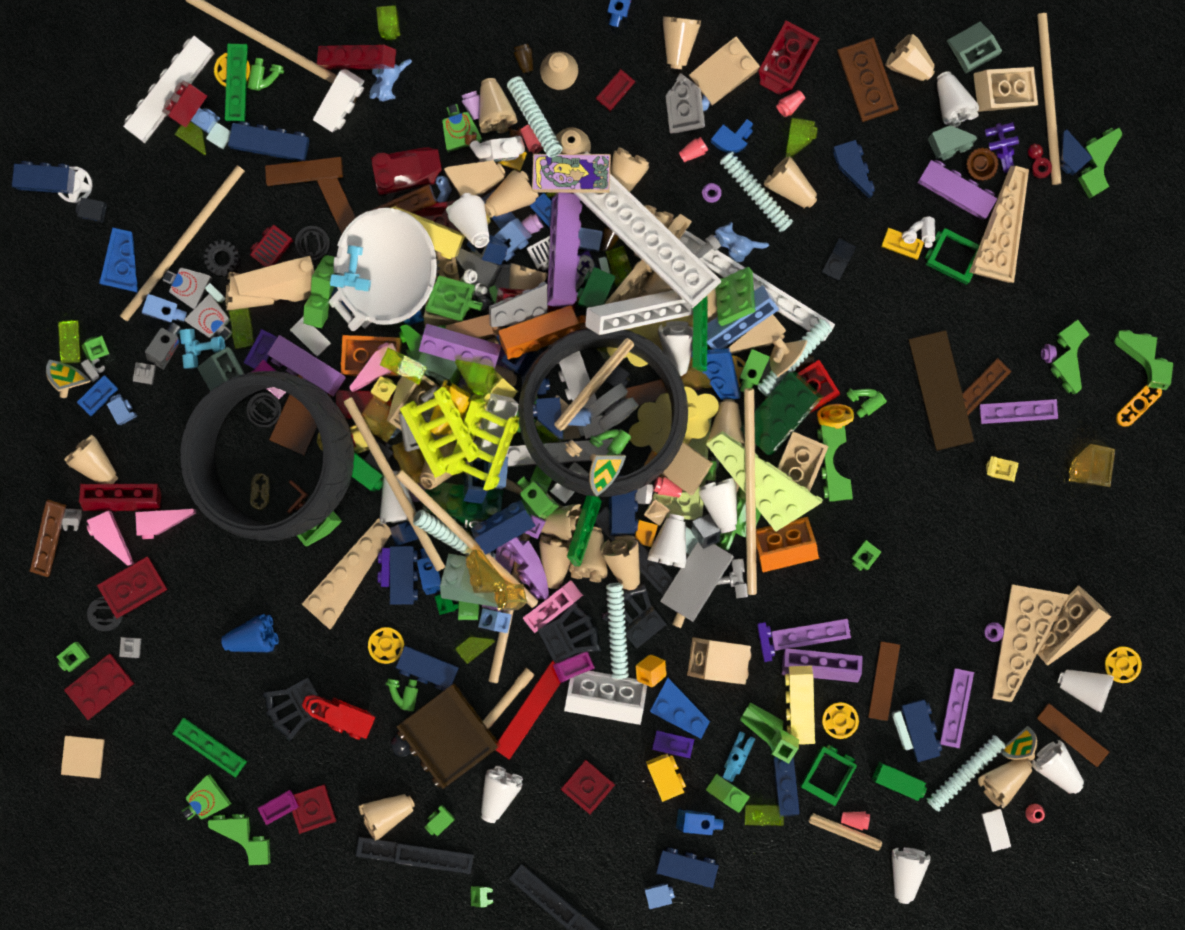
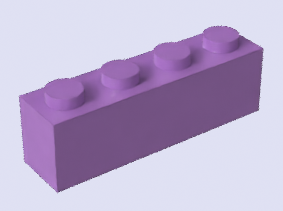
(957, 190)
(458, 346)
(305, 365)
(824, 665)

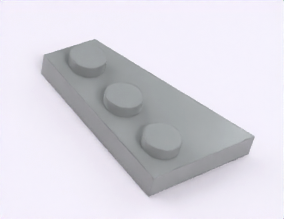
(519, 308)

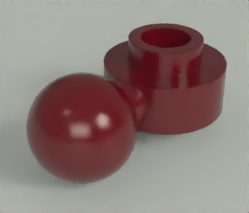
(1035, 152)

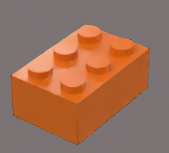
(359, 350)

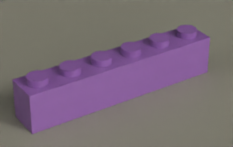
(564, 250)

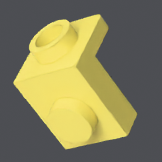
(383, 388)
(1001, 468)

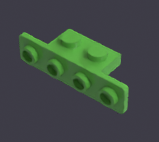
(727, 538)

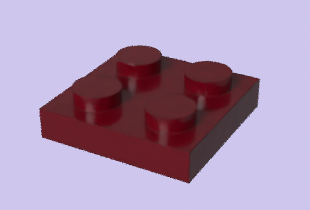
(587, 787)
(313, 810)

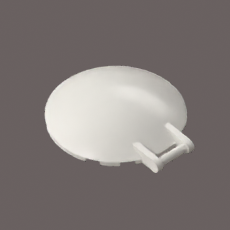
(397, 261)

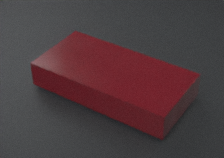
(615, 90)

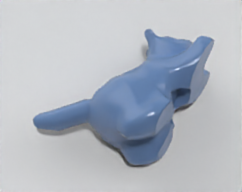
(385, 81)
(738, 245)

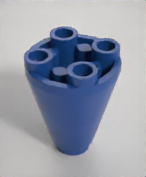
(252, 636)

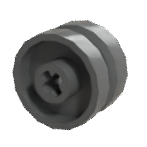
(614, 409)

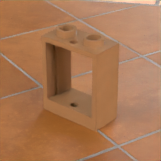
(476, 327)

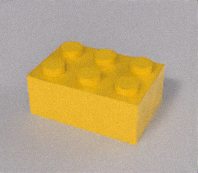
(664, 776)

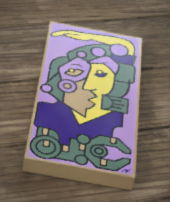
(571, 173)

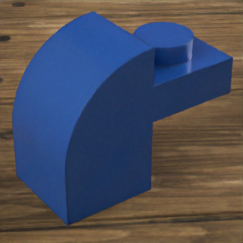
(731, 142)

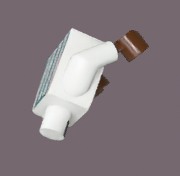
(497, 149)

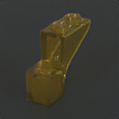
(487, 580)

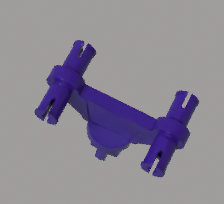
(1004, 152)

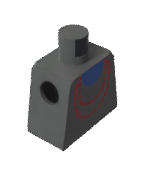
(160, 352)

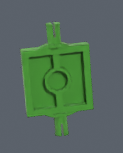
(452, 298)

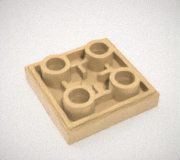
(688, 469)
(82, 756)

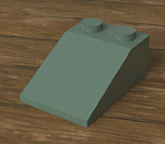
(457, 585)

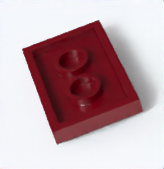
(132, 587)
(99, 686)

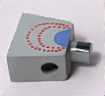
(188, 285)
(210, 318)

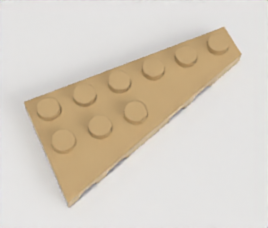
(1000, 243)
(633, 284)
(1025, 629)

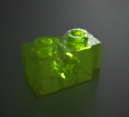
(388, 22)

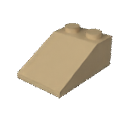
(724, 71)
(1005, 88)
(759, 336)
(406, 392)
(802, 459)

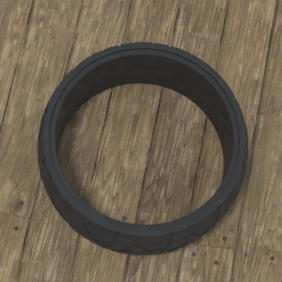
(587, 339)
(199, 448)

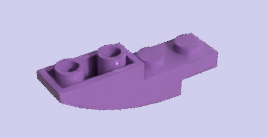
(531, 569)

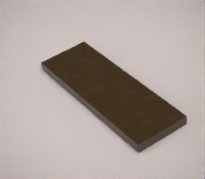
(941, 390)

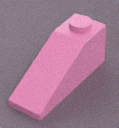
(372, 370)
(157, 522)
(108, 533)
(552, 606)

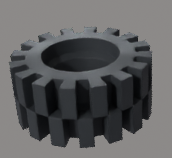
(213, 250)

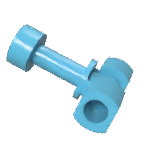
(351, 278)
(194, 347)

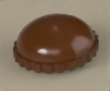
(982, 164)

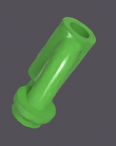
(256, 75)
(869, 406)
(618, 443)
(409, 697)

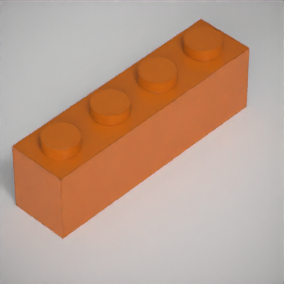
(538, 332)

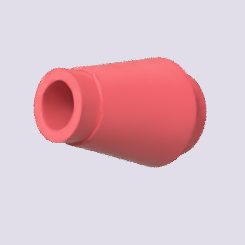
(790, 103)
(531, 140)
(693, 149)
(666, 487)
(1031, 810)
(856, 819)

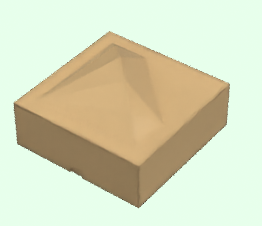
(657, 512)

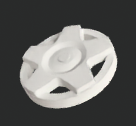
(79, 186)

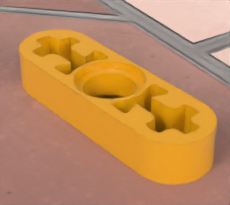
(1132, 417)

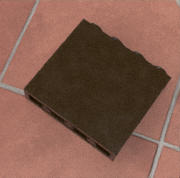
(447, 736)

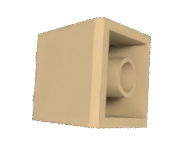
(476, 177)
(719, 661)

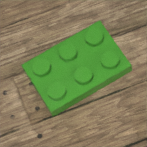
(735, 296)

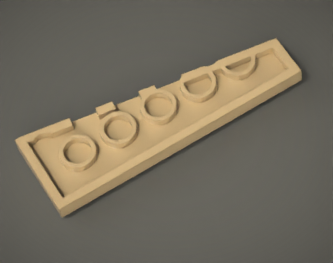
(340, 584)

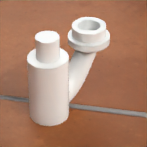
(927, 228)
(470, 277)

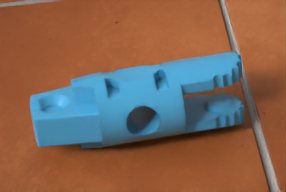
(735, 766)

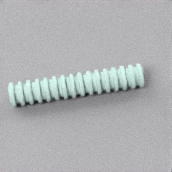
(534, 117)
(756, 192)
(813, 337)
(441, 531)
(617, 630)
(966, 773)

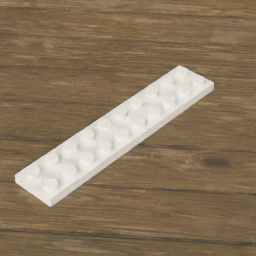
(652, 242)

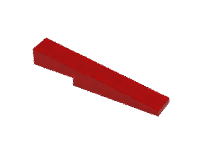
(529, 712)

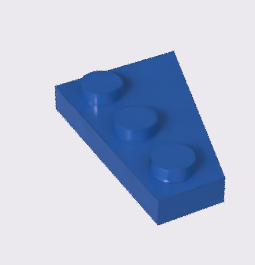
(119, 264)
(722, 373)
(679, 710)

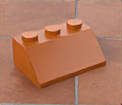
(786, 546)

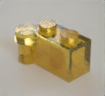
(410, 462)

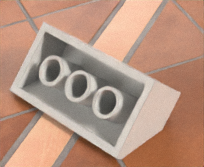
(606, 697)

